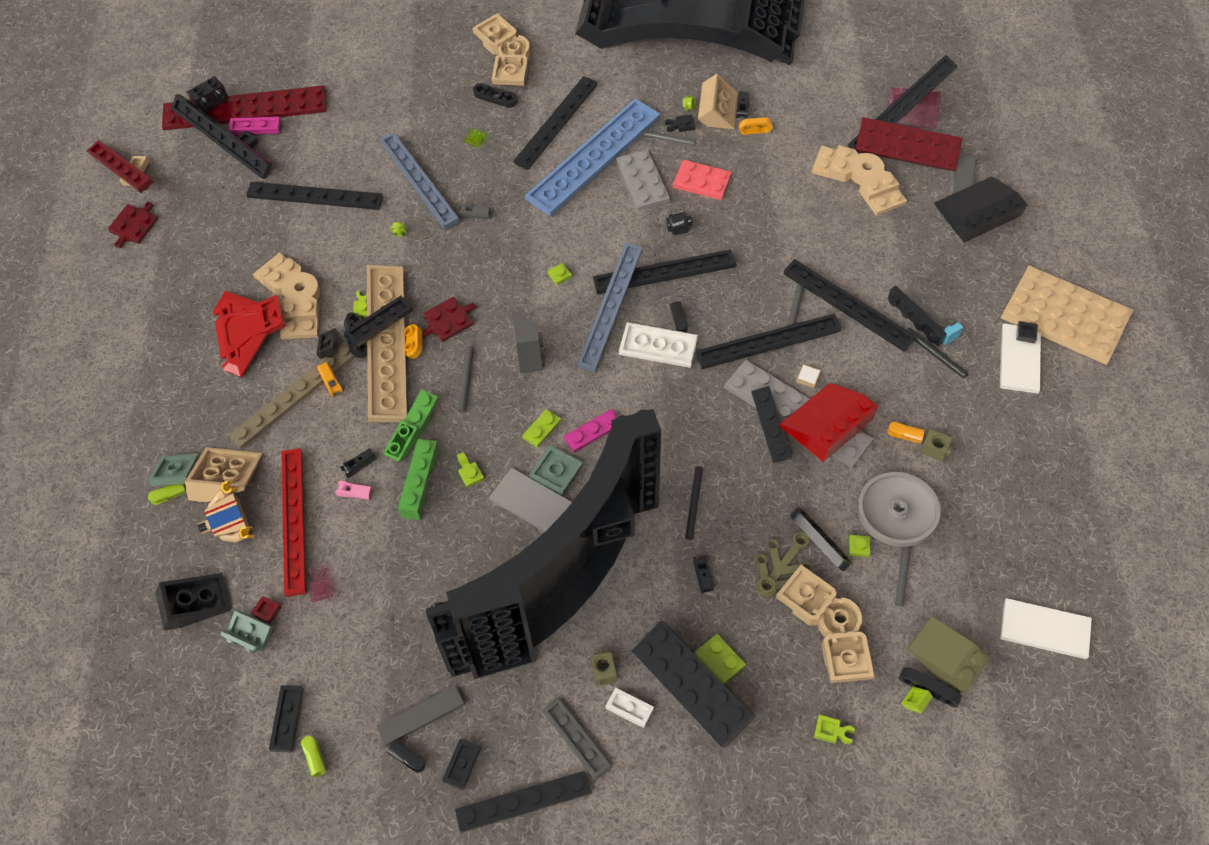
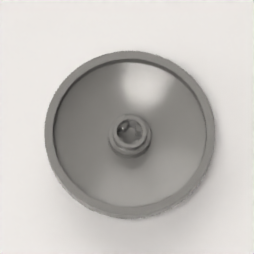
(898, 509)

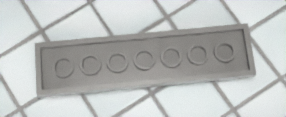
(787, 401)

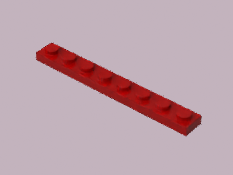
(293, 523)

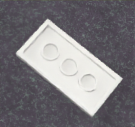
(658, 344)
(1019, 362)
(1046, 628)

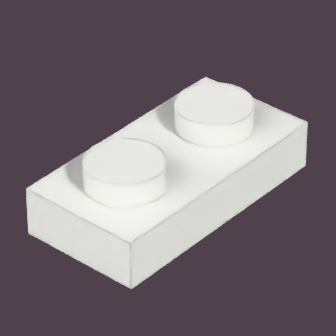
(629, 707)

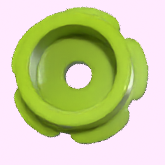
(689, 103)
(398, 229)

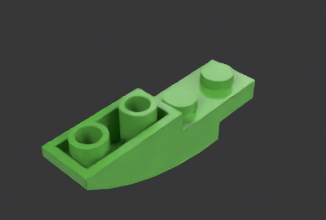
(412, 427)

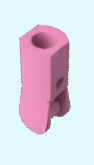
(356, 490)

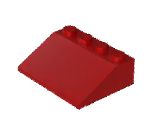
(830, 419)

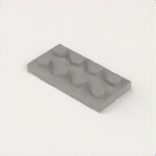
(642, 179)

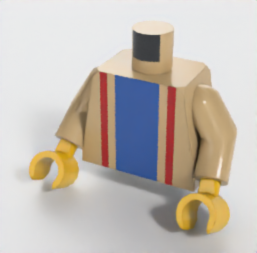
(226, 516)

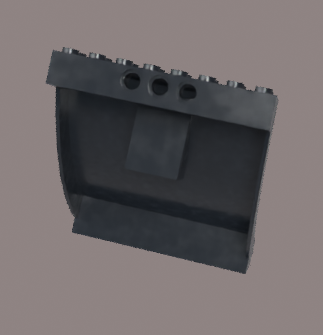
(753, 26)
(525, 600)

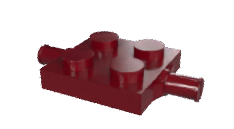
(133, 224)
(447, 319)

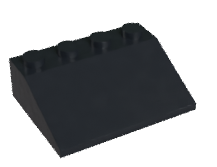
(981, 208)

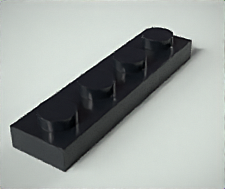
(919, 318)
(378, 321)
(770, 424)

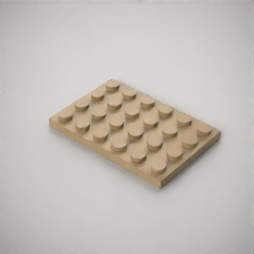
(1068, 314)

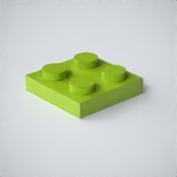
(720, 658)

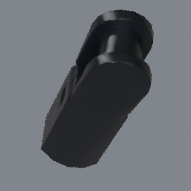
(742, 104)
(678, 316)
(361, 461)
(703, 575)
(406, 756)

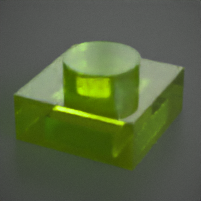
(475, 138)

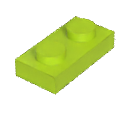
(541, 428)

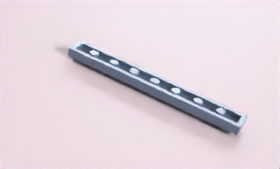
(419, 181)
(609, 307)

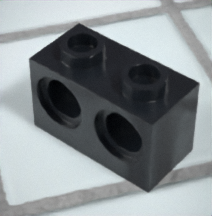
(208, 94)

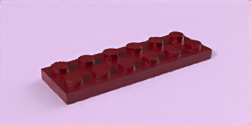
(909, 144)

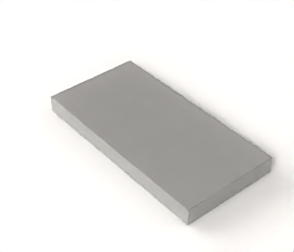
(529, 500)

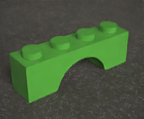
(414, 492)

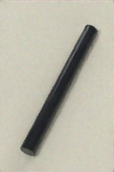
(693, 503)

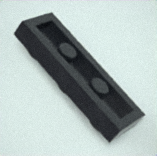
(286, 718)

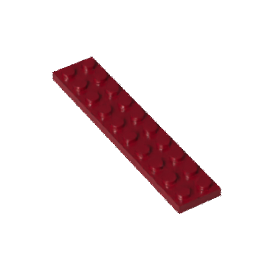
(262, 104)

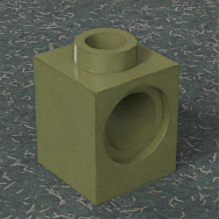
(935, 438)
(607, 676)

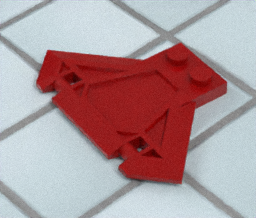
(245, 328)

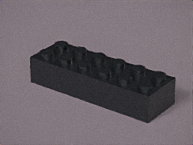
(694, 684)

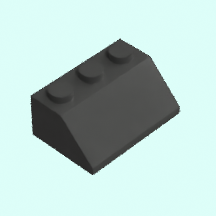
(529, 344)

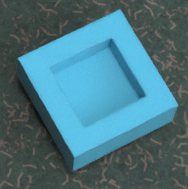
(953, 332)

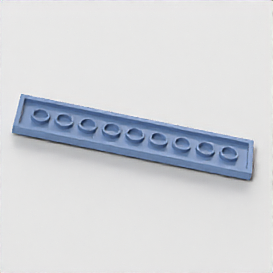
(592, 157)

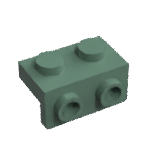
(248, 632)

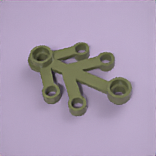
(780, 567)

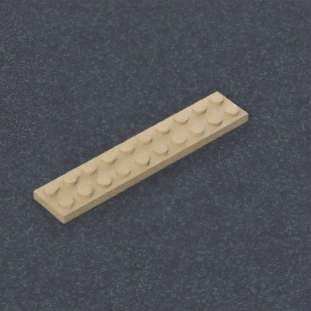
(386, 350)

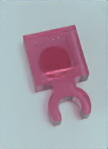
(319, 588)

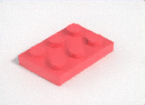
(702, 179)

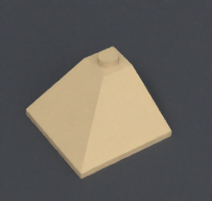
(217, 467)

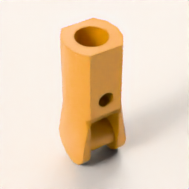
(328, 375)
(906, 432)

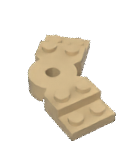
(511, 51)
(866, 169)
(299, 307)
(816, 604)

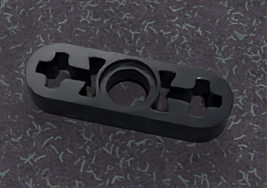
(500, 100)
(349, 321)
(938, 690)

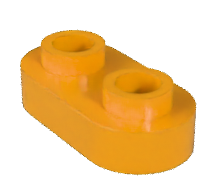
(755, 126)
(413, 341)

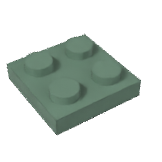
(173, 469)
(556, 470)

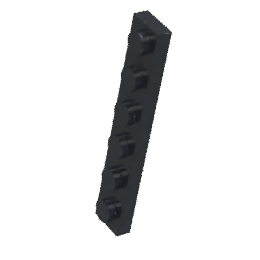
(522, 801)

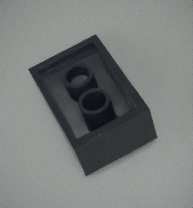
(191, 600)

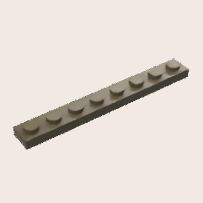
(288, 398)

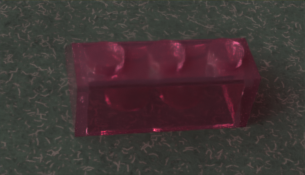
(923, 114)

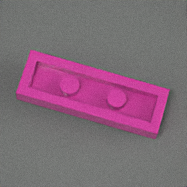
(255, 125)
(590, 431)

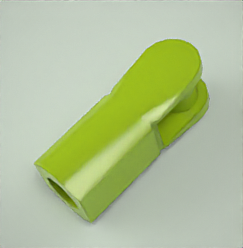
(166, 493)
(313, 756)

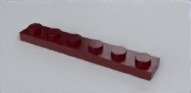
(120, 166)

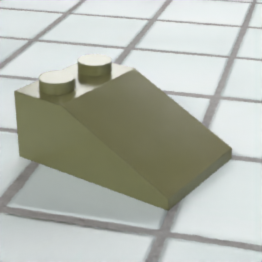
(948, 654)

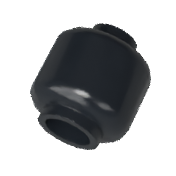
(679, 222)

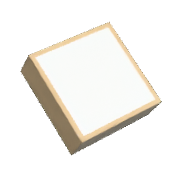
(808, 376)

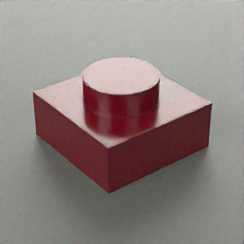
(266, 610)

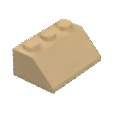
(718, 103)

